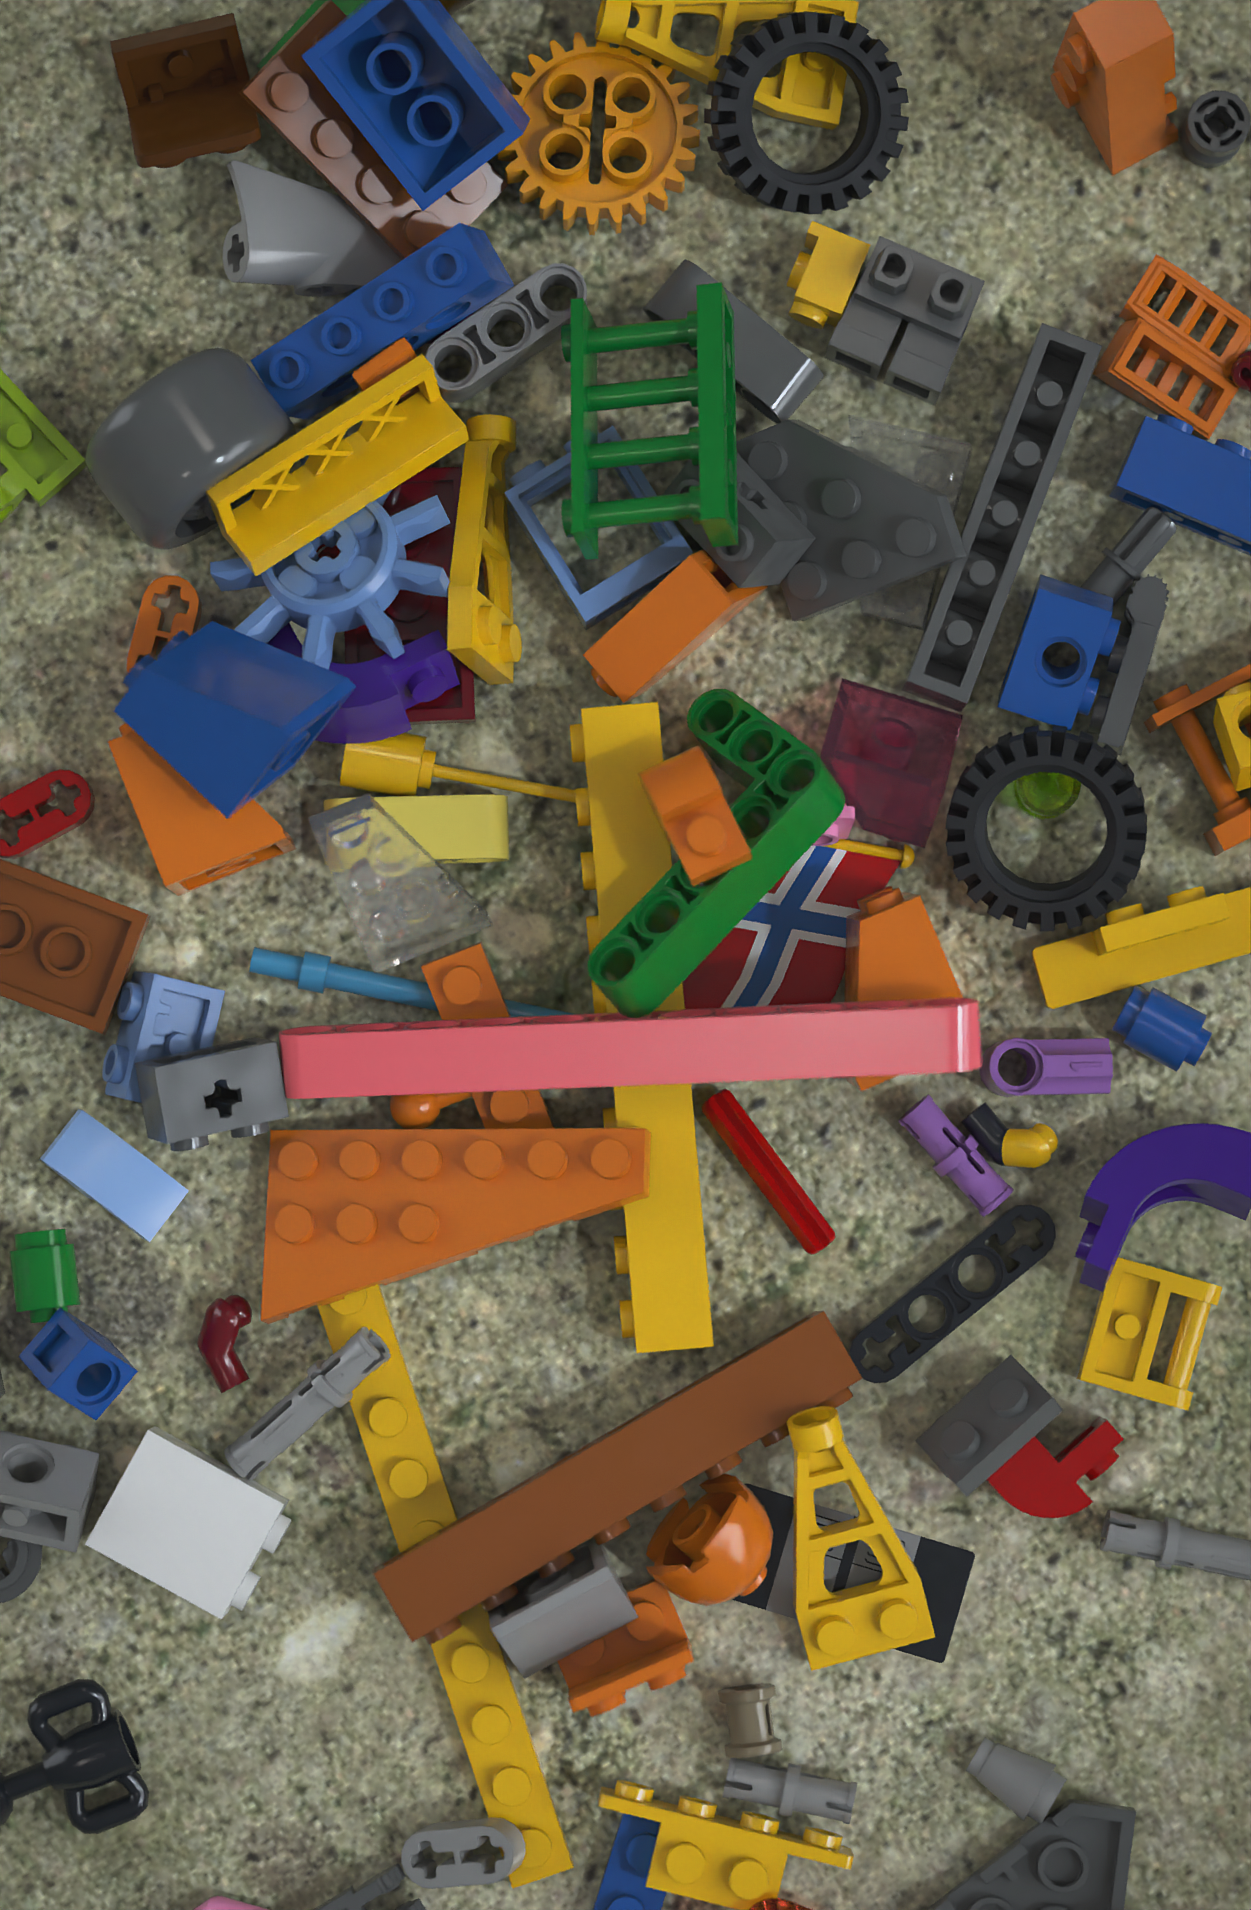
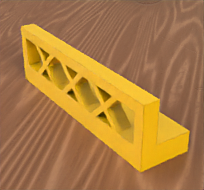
(339, 472)

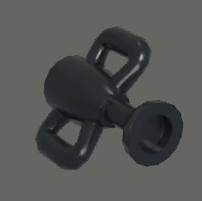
(81, 1759)

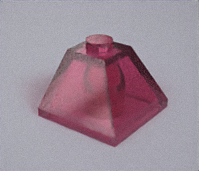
(890, 759)

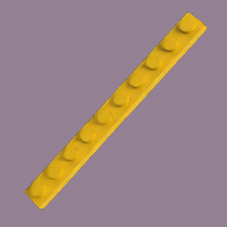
(470, 1656)

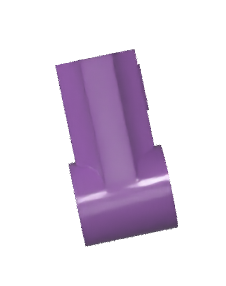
(1052, 1067)

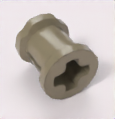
(750, 1720)

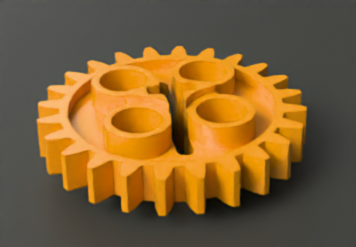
(653, 135)

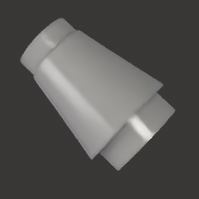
(1017, 1779)

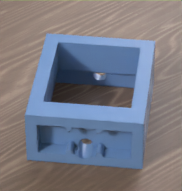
(623, 587)

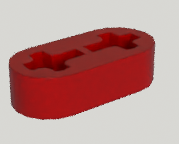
(54, 823)

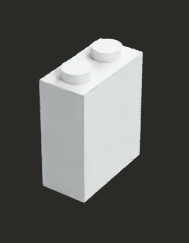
(190, 1524)

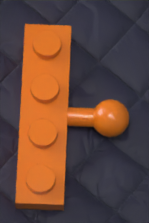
(468, 989)

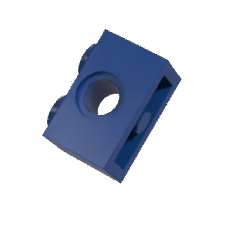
(1058, 615)

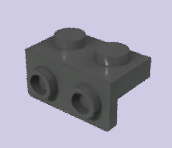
(988, 1425)

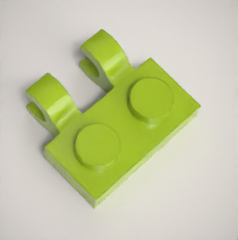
(31, 451)

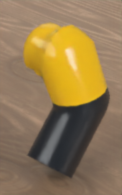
(1010, 1146)

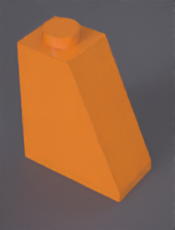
(666, 626)

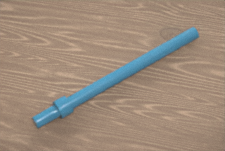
(316, 973)

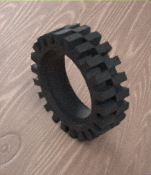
(877, 127)
(1046, 902)

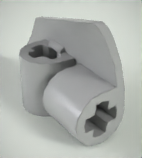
(299, 237)

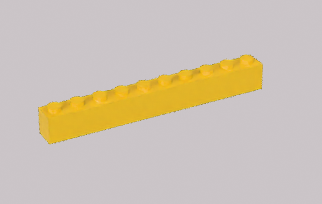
(628, 857)

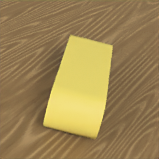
(451, 825)

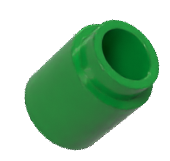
(44, 1274)

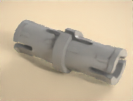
(790, 1790)

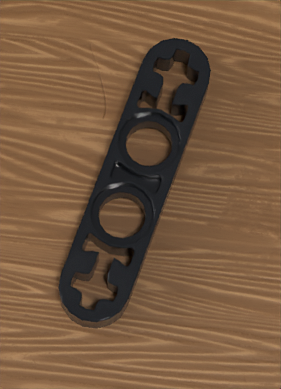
(957, 1300)

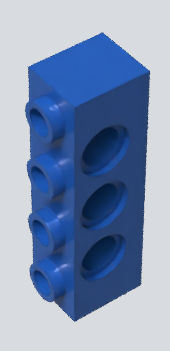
(409, 300)

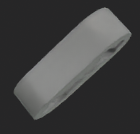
(464, 1867)

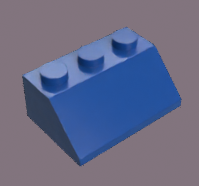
(417, 93)

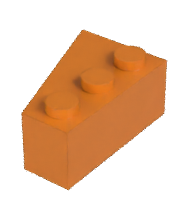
(1115, 78)

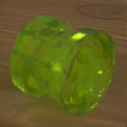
(1041, 796)

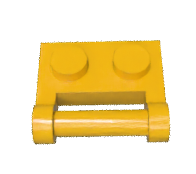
(1129, 1328)

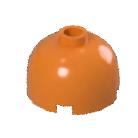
(714, 1546)

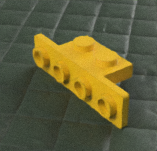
(1145, 946)
(716, 1855)

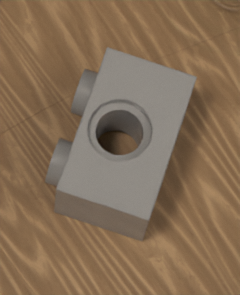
(45, 1491)

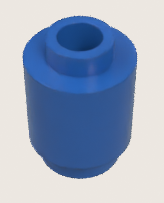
(1162, 1028)

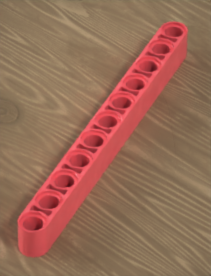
(627, 1051)

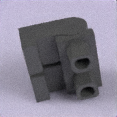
(913, 289)

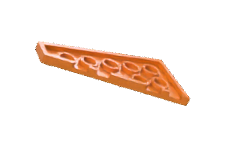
(405, 1201)

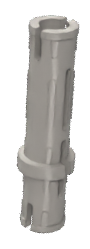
(326, 1386)
(1176, 1545)

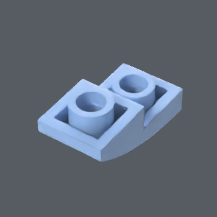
(114, 1175)

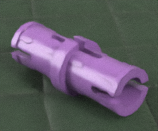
(955, 1155)

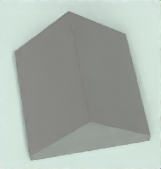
(562, 1610)

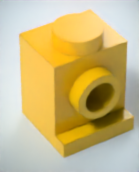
(826, 277)

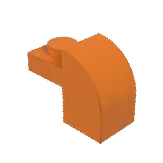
(695, 815)

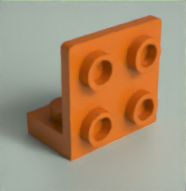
(642, 1651)

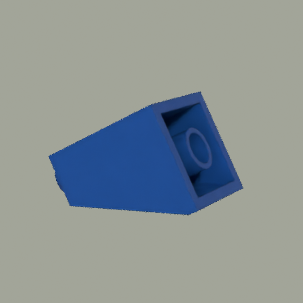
(229, 710)

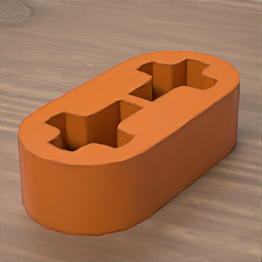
(151, 618)

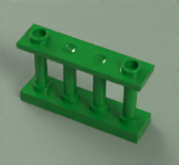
(707, 445)

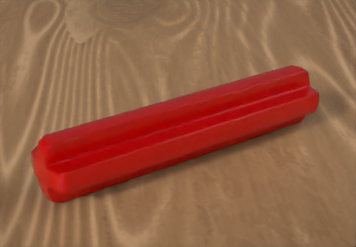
(768, 1171)

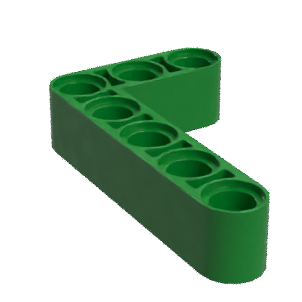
(780, 815)

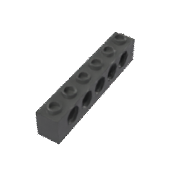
(1002, 517)

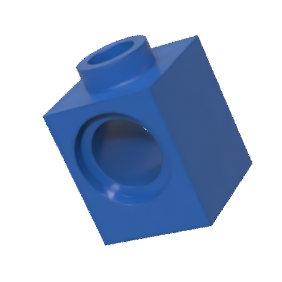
(77, 1364)

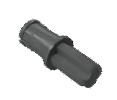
(1131, 554)

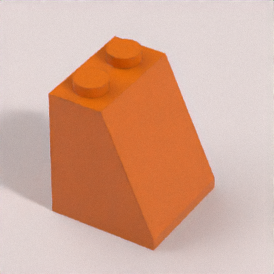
(183, 829)
(893, 956)

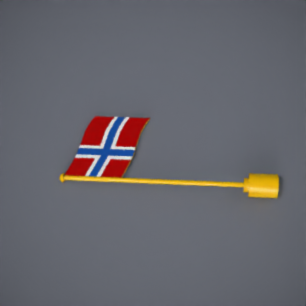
(778, 954)

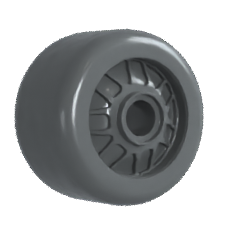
(182, 439)

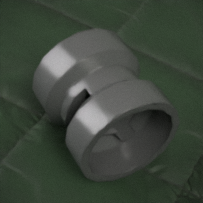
(1210, 142)

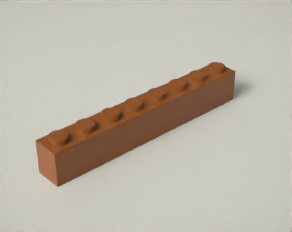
(616, 1476)

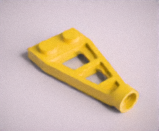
(803, 92)
(479, 625)
(862, 1617)

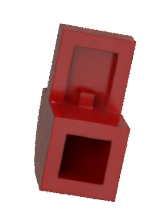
(1047, 1484)

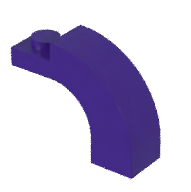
(383, 687)
(1165, 1166)

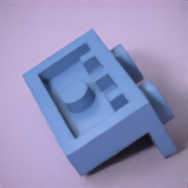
(158, 1020)

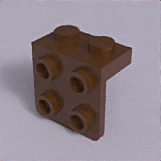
(185, 91)

